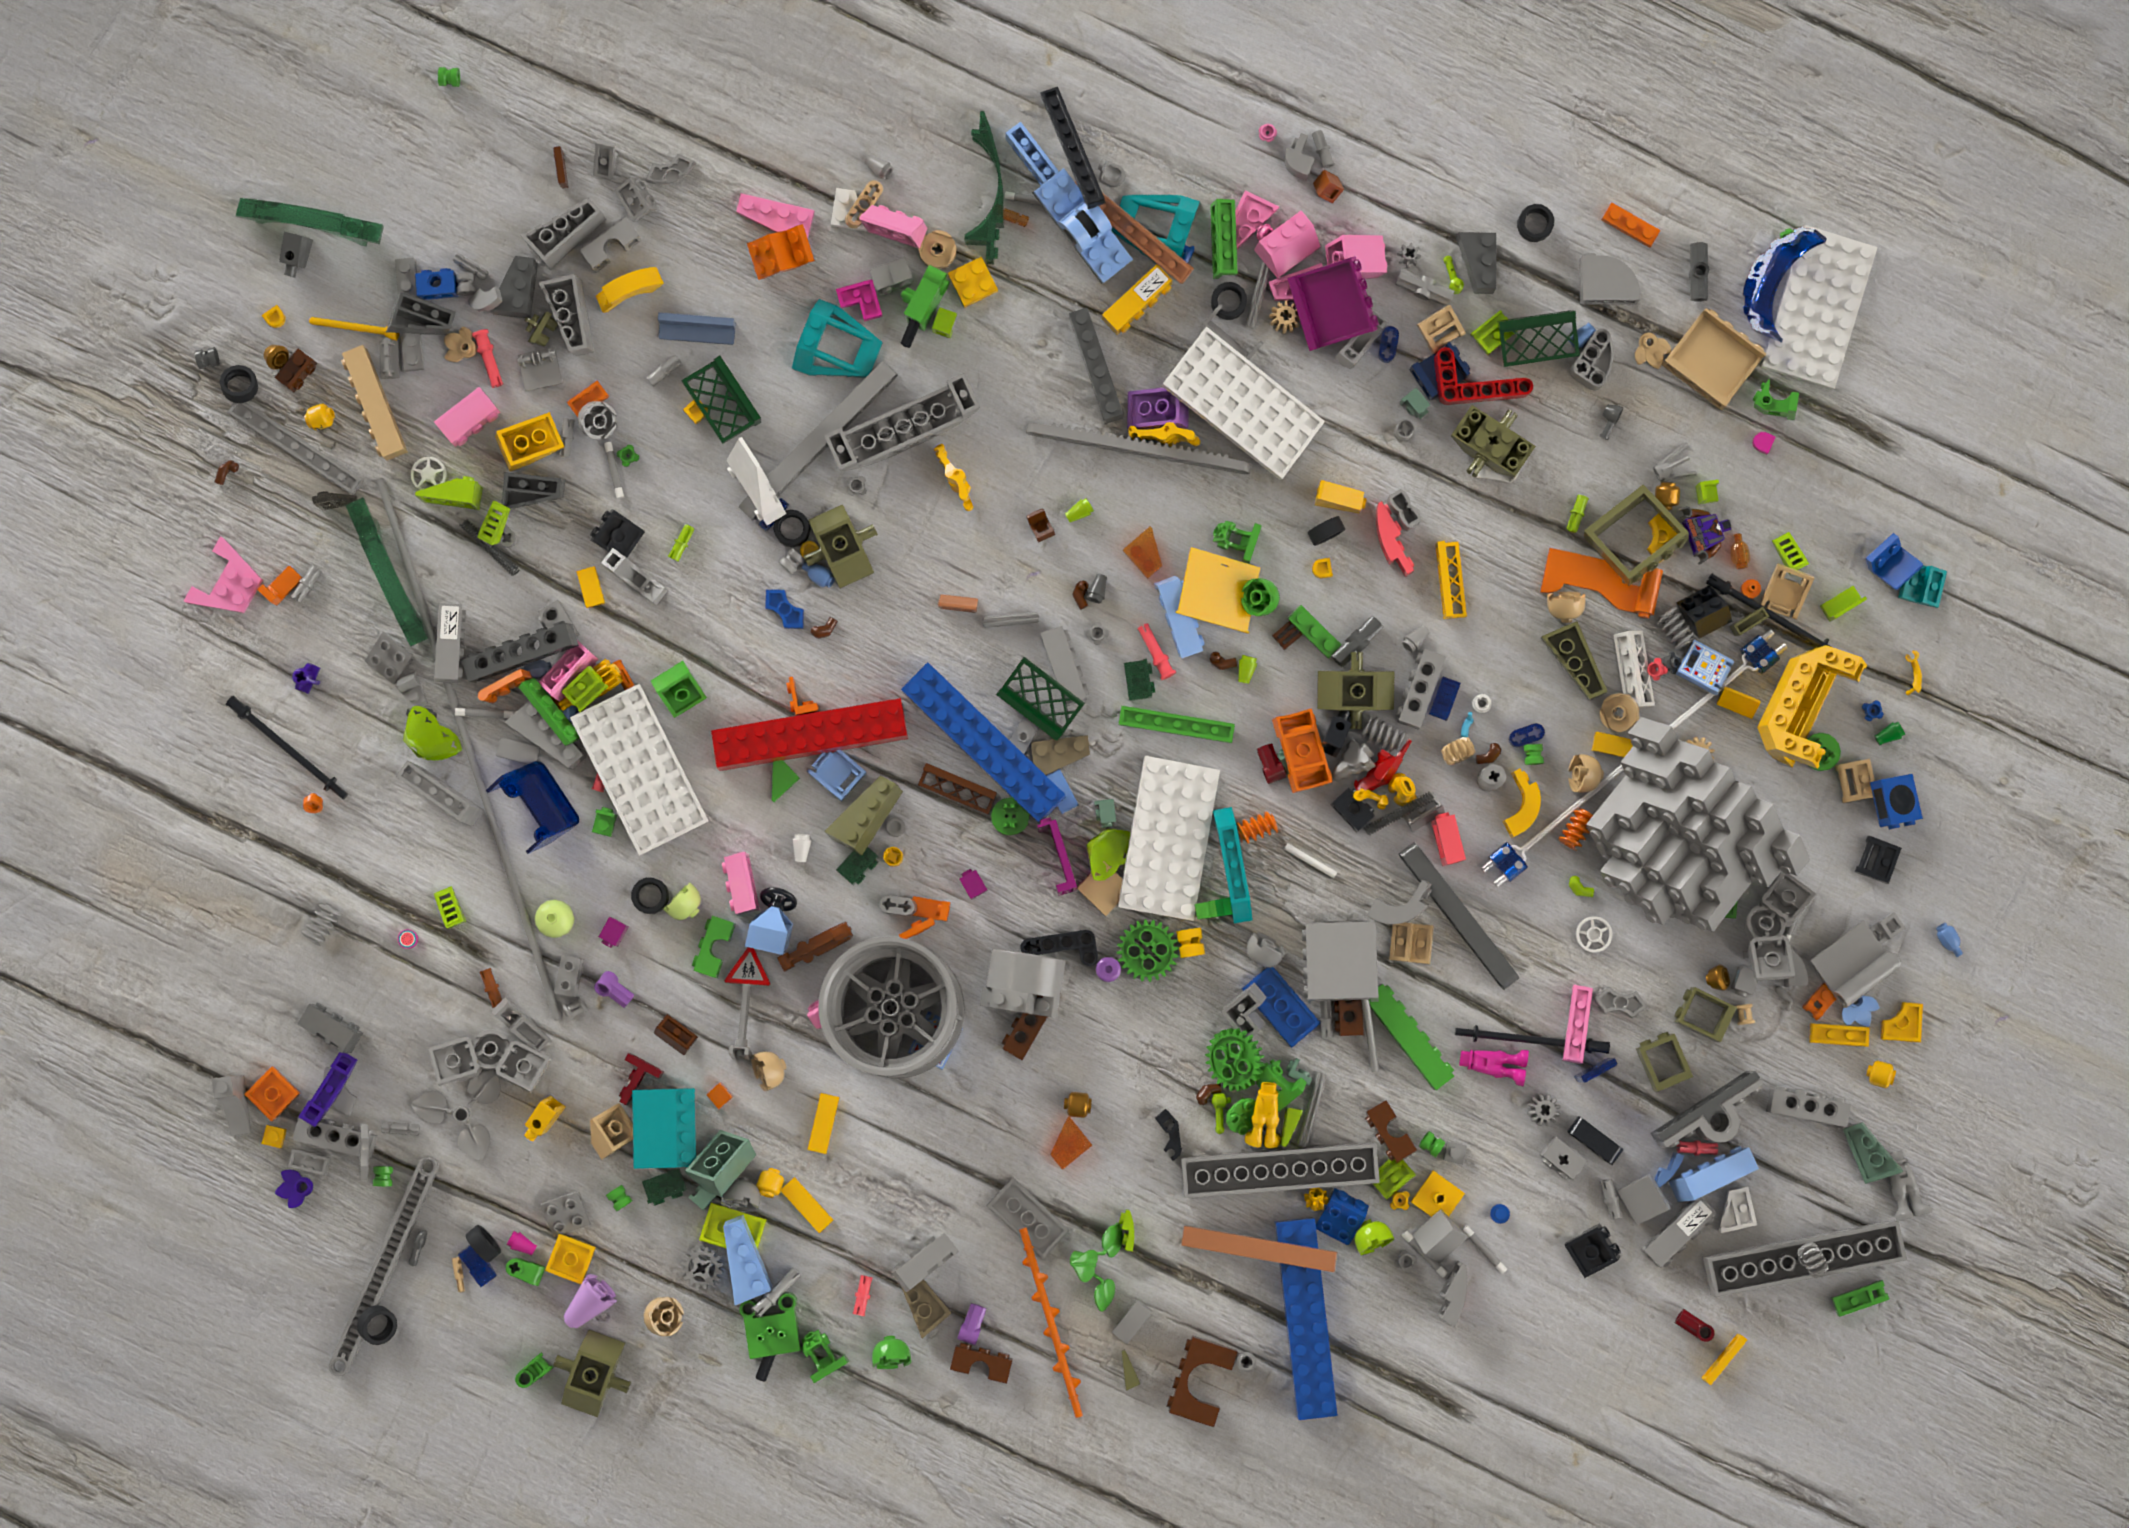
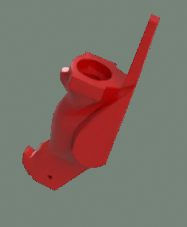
(1383, 771)

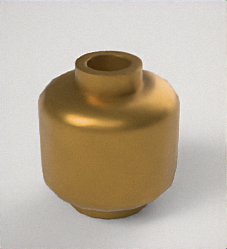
(1668, 494)
(1078, 1104)

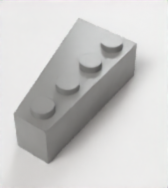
(564, 232)
(533, 727)

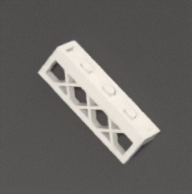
(1631, 669)

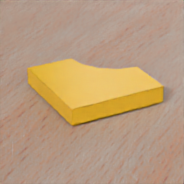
(1661, 533)
(1905, 1025)

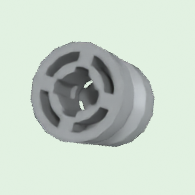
(465, 283)
(1404, 426)
(788, 564)

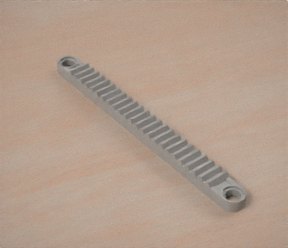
(1138, 448)
(385, 1262)

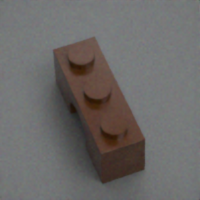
(1379, 1118)
(998, 1365)

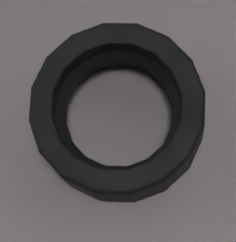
(1537, 208)
(1233, 287)
(234, 371)
(1326, 530)
(792, 542)
(650, 881)
(483, 1243)
(366, 1317)

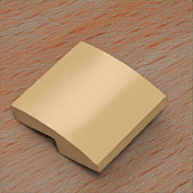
(1104, 893)
(1411, 943)

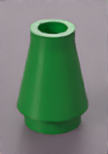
(1891, 733)

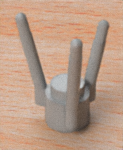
(1663, 470)

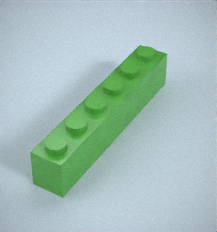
(1410, 1039)

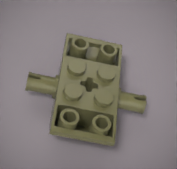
(1507, 452)
(849, 562)
(1336, 687)
(602, 1356)

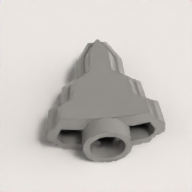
(1354, 760)

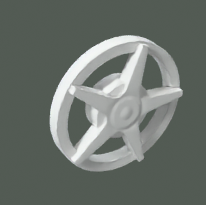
(428, 474)
(1594, 934)

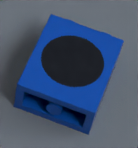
(1896, 801)

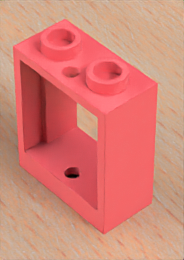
(1448, 839)

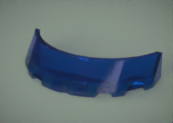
(1767, 274)

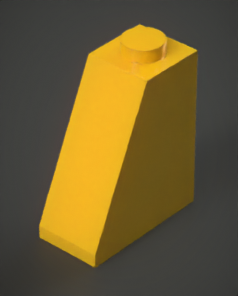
(1339, 497)

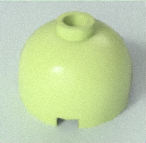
(684, 903)
(554, 918)

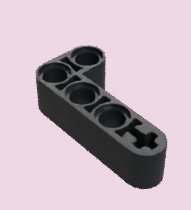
(1058, 947)

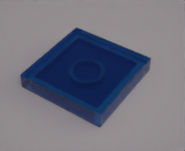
(1596, 1070)

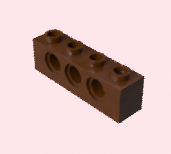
(1353, 1027)
(1020, 1049)

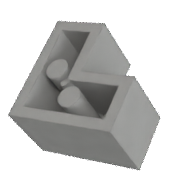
(1241, 1010)

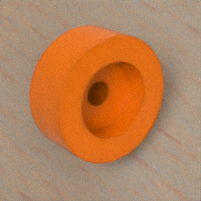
(1751, 588)
(313, 803)

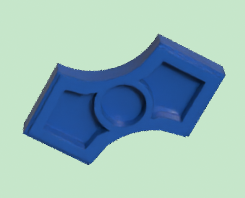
(777, 601)

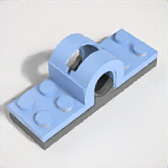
(1084, 228)

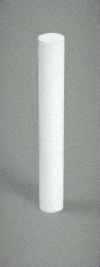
(1310, 860)

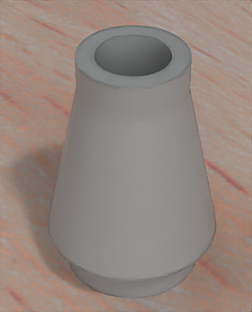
(880, 167)
(1415, 639)
(1246, 1366)

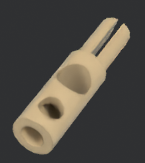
(457, 1265)

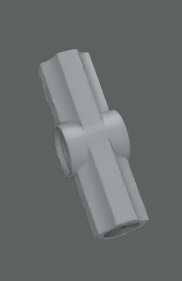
(1424, 287)

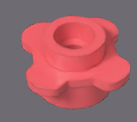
(1651, 669)

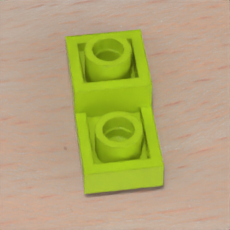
(1127, 1224)

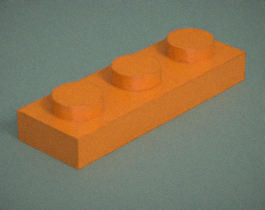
(1630, 225)

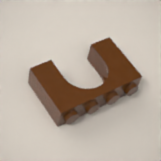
(1183, 1402)

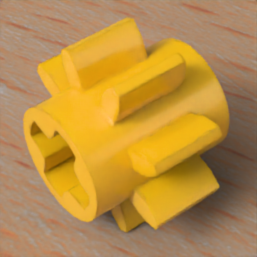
(1316, 1199)

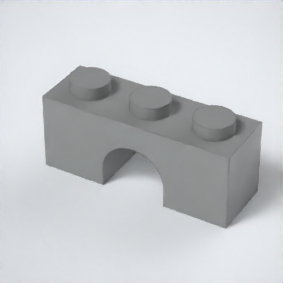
(620, 233)

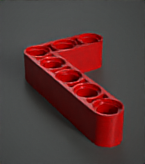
(1475, 387)

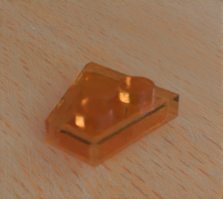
(1144, 553)
(1069, 1144)

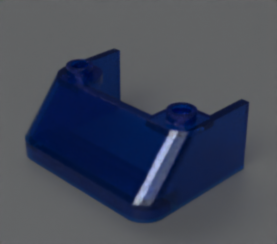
(542, 798)

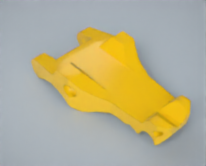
(1167, 434)
(955, 477)

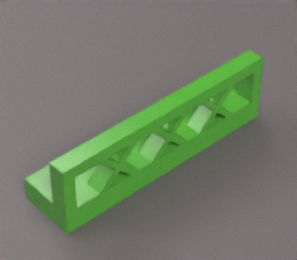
(1223, 238)

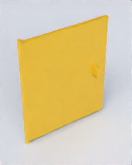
(1215, 591)

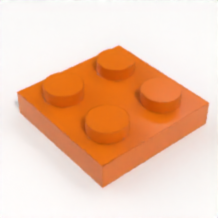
(272, 1093)

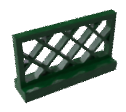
(1536, 321)
(735, 391)
(1034, 713)

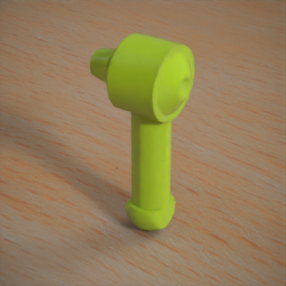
(1456, 284)
(1219, 1102)

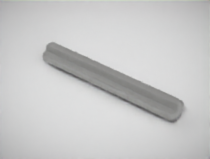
(1257, 296)
(1311, 1109)

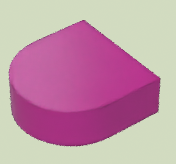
(1763, 442)

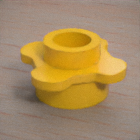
(1403, 1204)

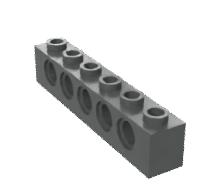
(474, 663)

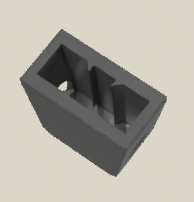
(294, 252)

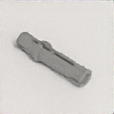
(769, 1299)

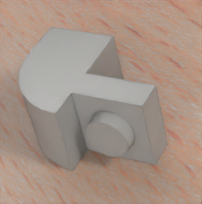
(1297, 162)

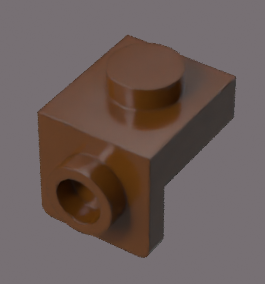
(1040, 525)

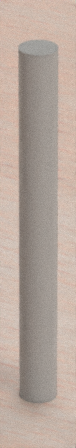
(1370, 1035)

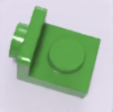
(604, 822)

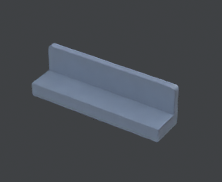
(696, 328)

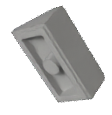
(1425, 814)

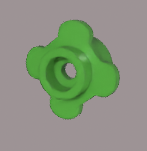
(629, 449)

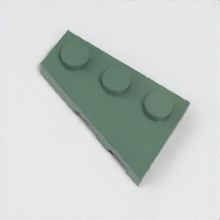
(1869, 1154)

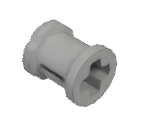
(569, 1008)

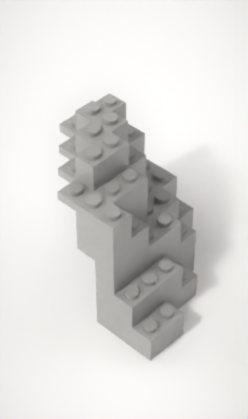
(1687, 833)

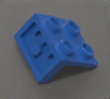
(1893, 562)

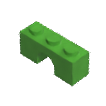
(716, 930)

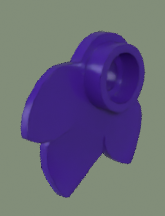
(292, 1189)

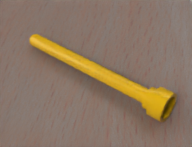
(353, 326)

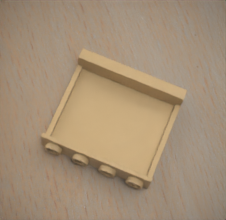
(1714, 358)

